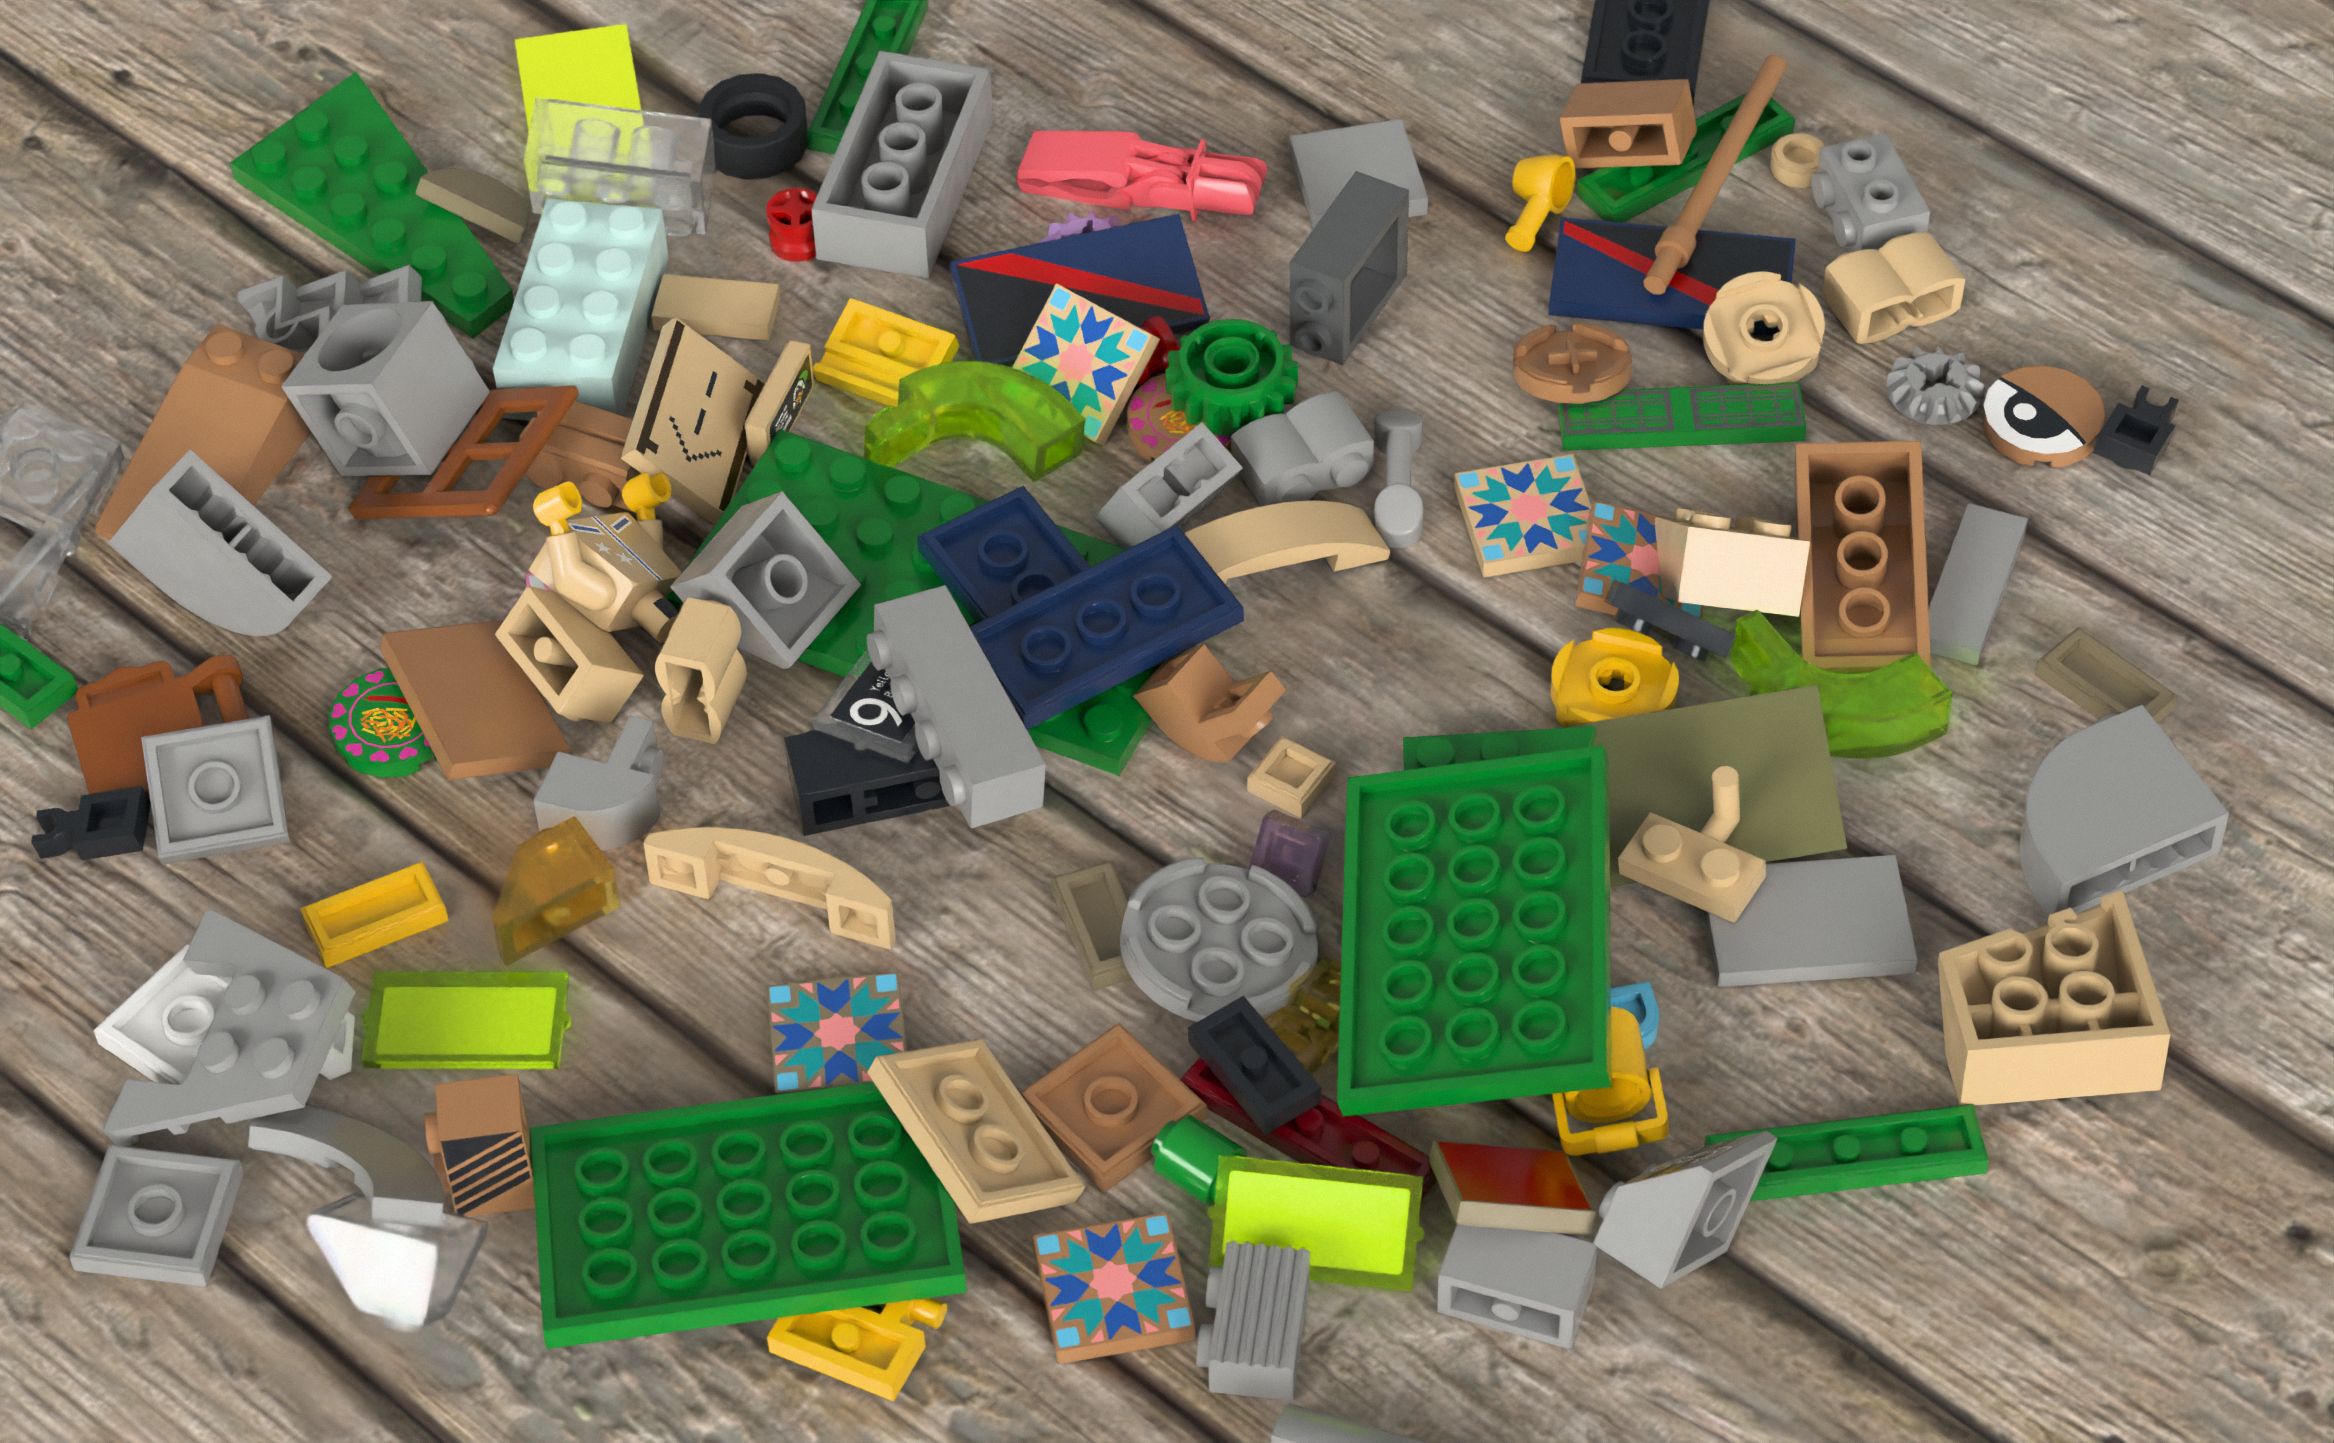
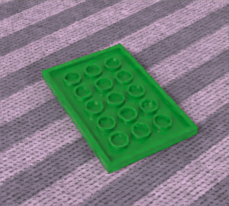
(1476, 933)
(736, 1215)

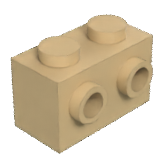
(568, 657)

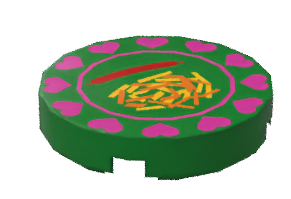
(377, 728)

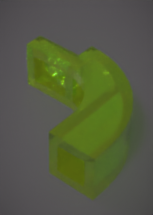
(983, 404)
(1862, 712)

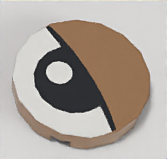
(2043, 416)

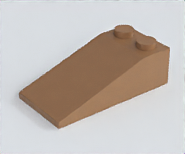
(227, 412)
(1865, 554)

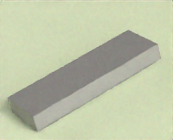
(1974, 582)

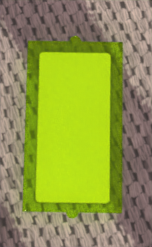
(466, 1020)
(1350, 1220)

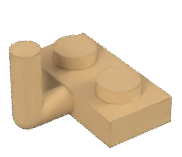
(1697, 864)

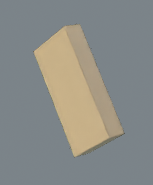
(717, 306)

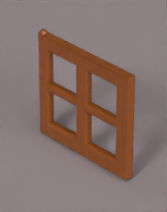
(438, 498)

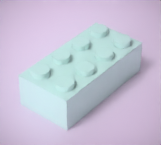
(584, 302)

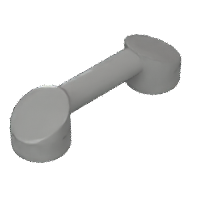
(1398, 506)

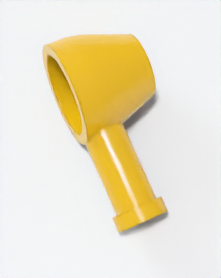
(1547, 187)

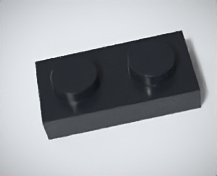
(1691, 633)
(1254, 1065)

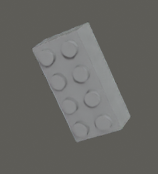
(903, 164)

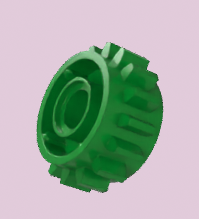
(1231, 375)

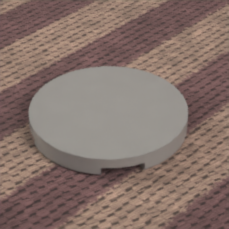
(1216, 933)

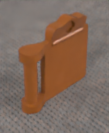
(140, 704)

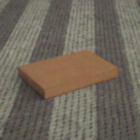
(472, 700)

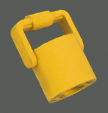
(1628, 1095)

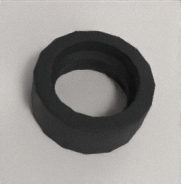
(755, 96)

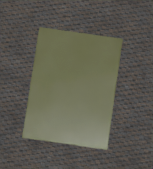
(1771, 739)

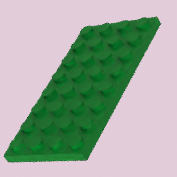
(872, 526)

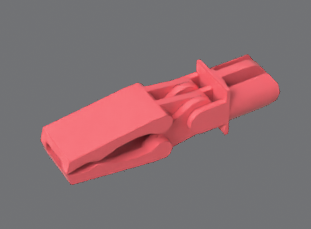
(1124, 171)

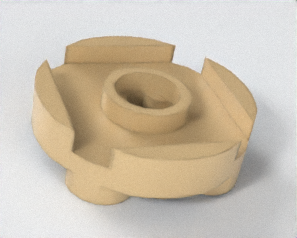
(1779, 304)

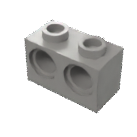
(1169, 489)

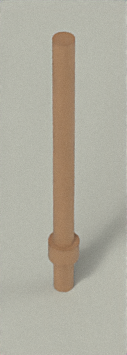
(1679, 240)

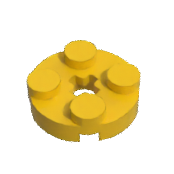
(1610, 654)

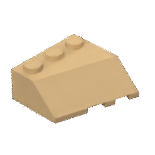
(2053, 1010)

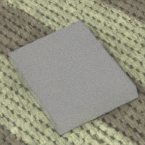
(1817, 925)

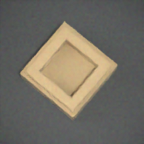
(1291, 777)

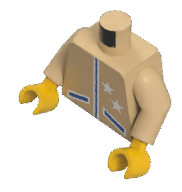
(611, 562)

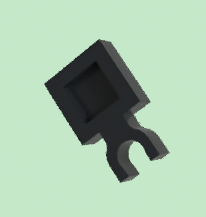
(2137, 435)
(102, 827)

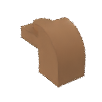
(1203, 705)

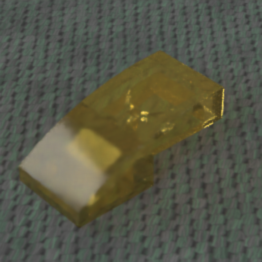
(1312, 1015)

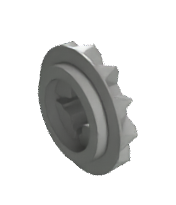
(1939, 403)

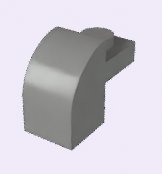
(609, 799)

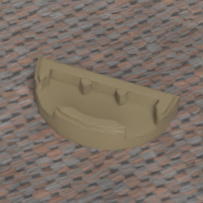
(477, 199)

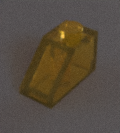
(552, 889)

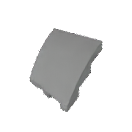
(299, 315)

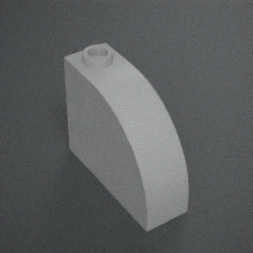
(218, 553)
(2114, 814)

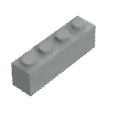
(958, 707)

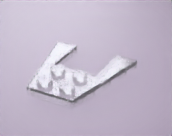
(49, 483)

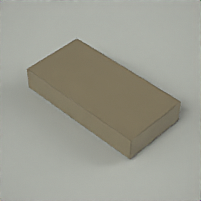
(2101, 678)
(1093, 912)

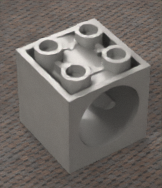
(386, 389)

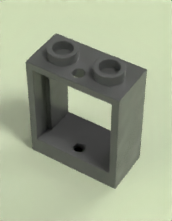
(1348, 267)

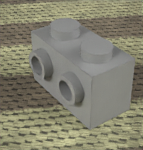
(1868, 193)

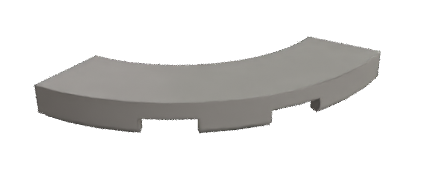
(387, 1170)

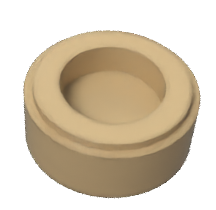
(1795, 159)

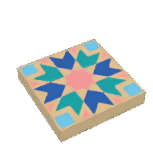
(1087, 358)
(1525, 514)

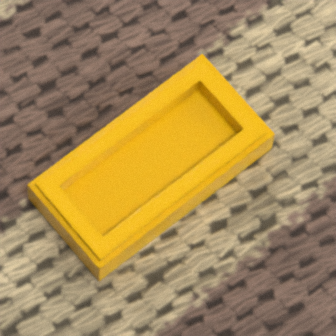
(374, 914)

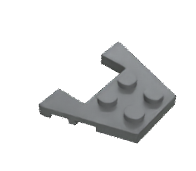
(260, 1045)

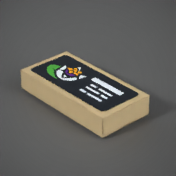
(780, 398)

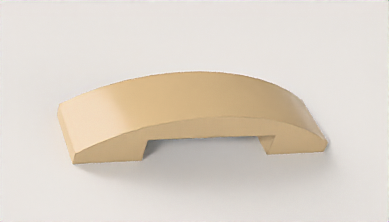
(1289, 535)
(700, 857)

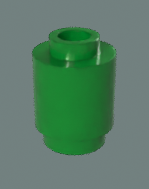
(1189, 1156)

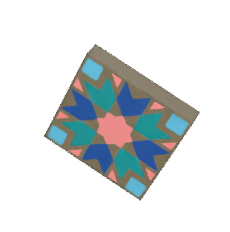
(833, 1029)

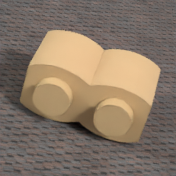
(1893, 287)
(701, 670)

